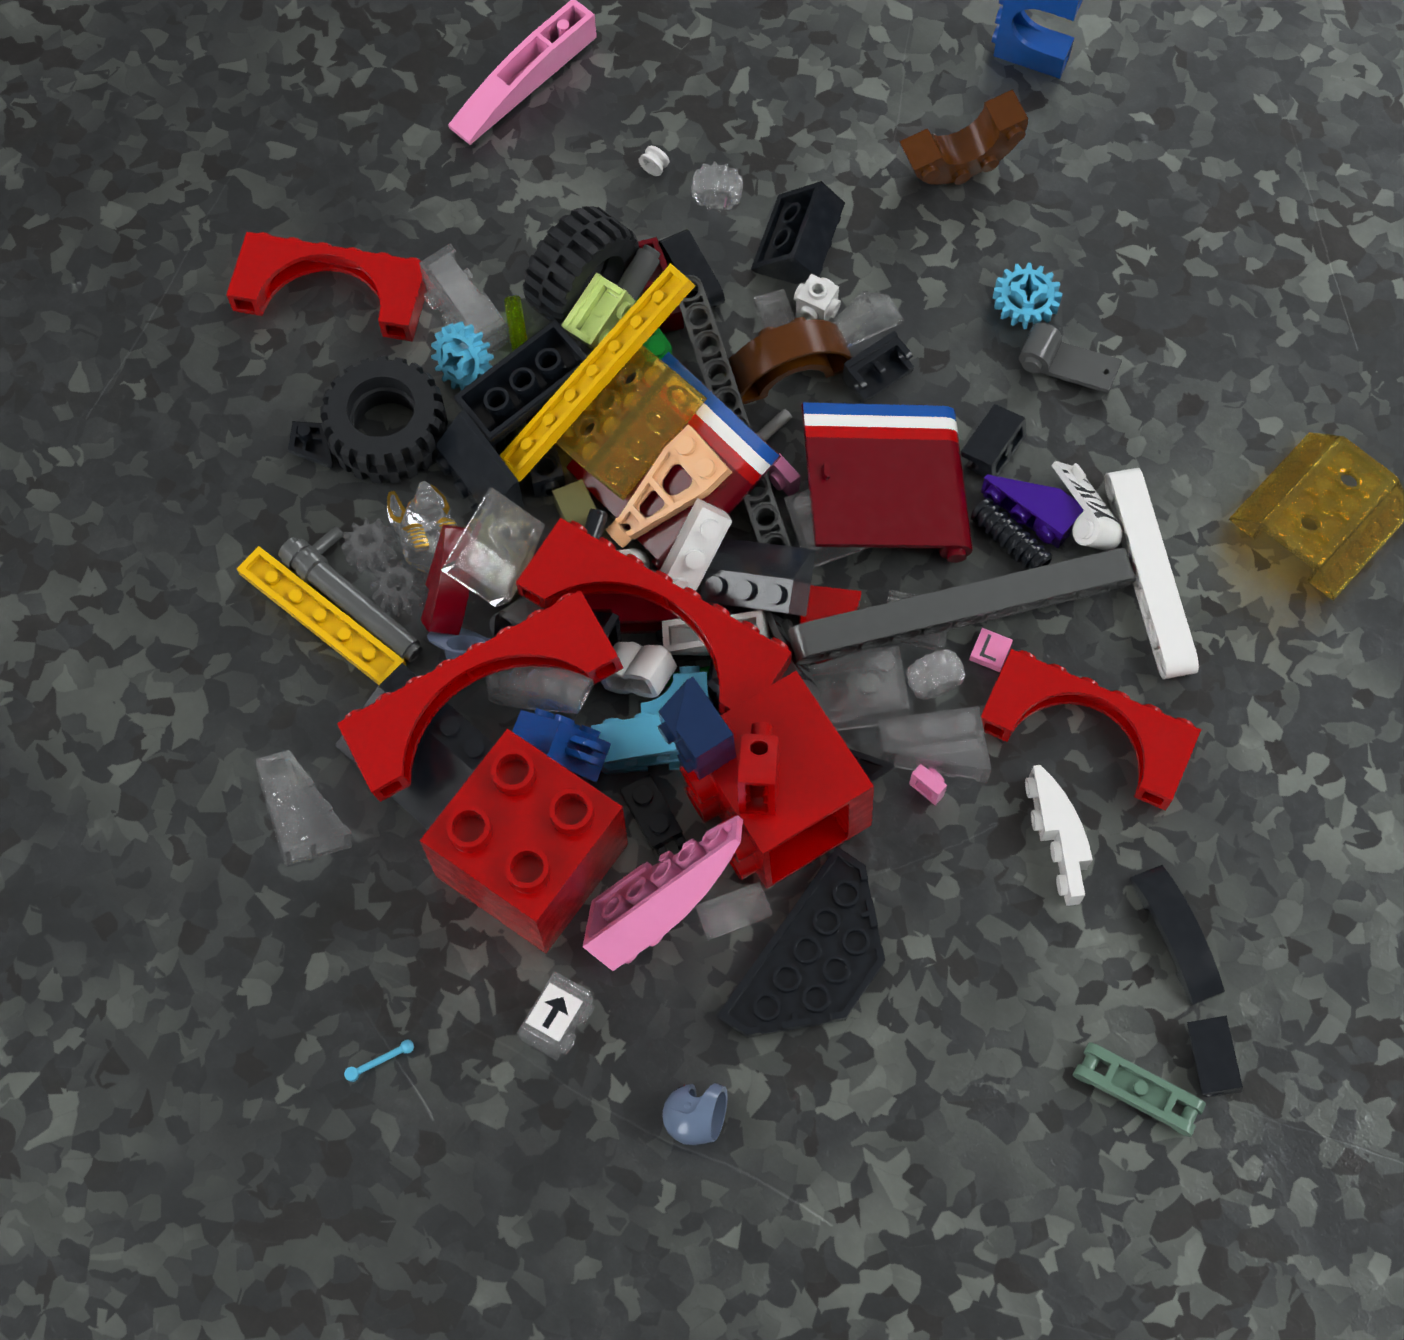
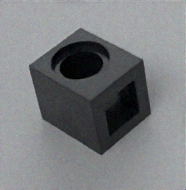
(545, 484)

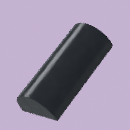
(521, 382)

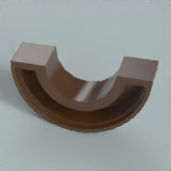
(973, 148)
(785, 351)

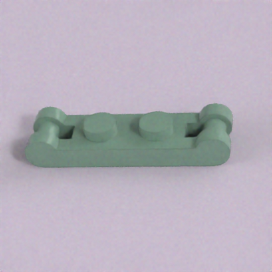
(1140, 1089)

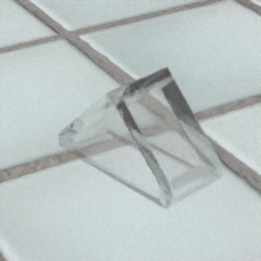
(867, 316)

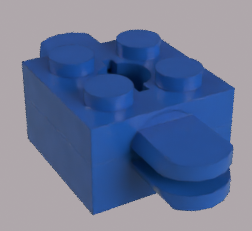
(562, 741)

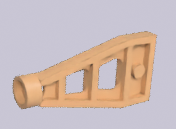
(699, 462)

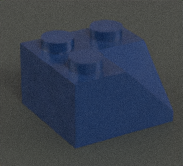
(696, 730)

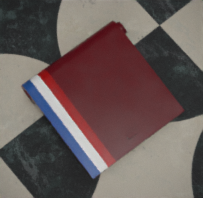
(729, 438)
(888, 477)

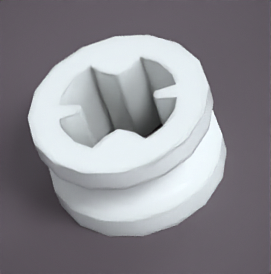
(654, 160)

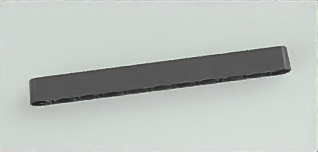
(727, 391)
(960, 606)

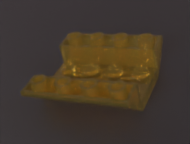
(631, 422)
(1349, 519)

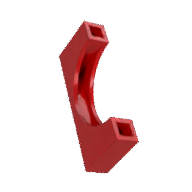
(272, 262)
(1159, 740)

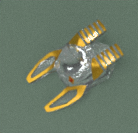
(419, 523)

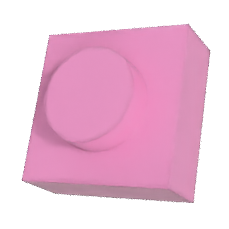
(784, 477)
(928, 783)

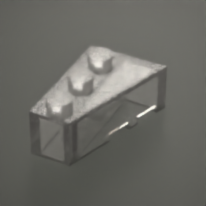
(459, 300)
(940, 740)
(298, 812)

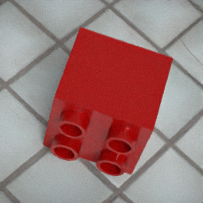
(819, 787)
(526, 840)

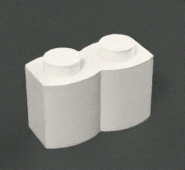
(644, 669)

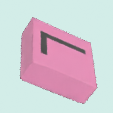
(991, 650)

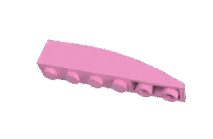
(526, 69)

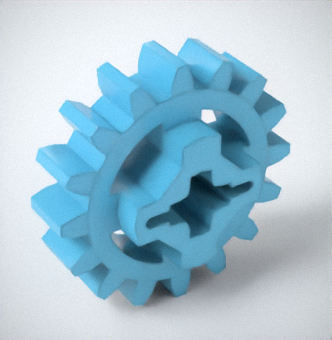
(1041, 292)
(460, 341)

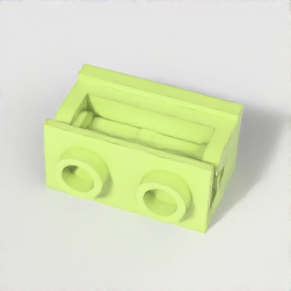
(597, 311)

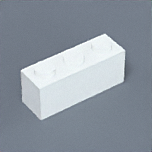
(696, 544)

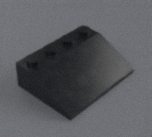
(443, 759)

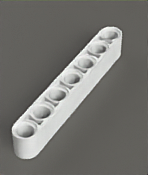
(1154, 581)

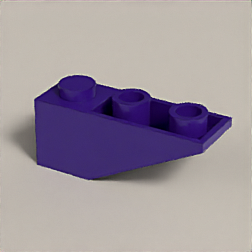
(1040, 507)

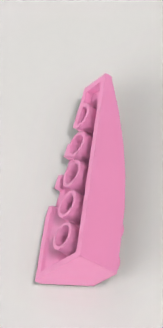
(657, 897)

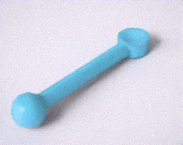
(352, 1073)

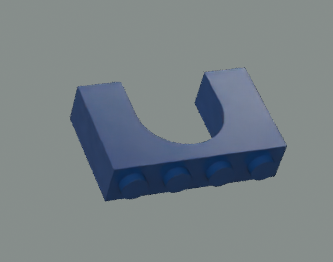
(1030, 44)

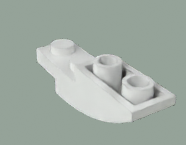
(1059, 822)

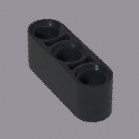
(687, 257)

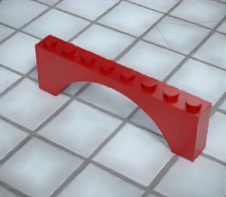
(577, 561)
(389, 730)

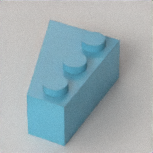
(636, 744)

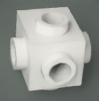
(817, 299)

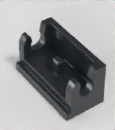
(878, 367)
(994, 441)
(1215, 1056)

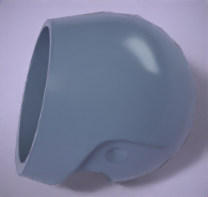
(694, 1118)

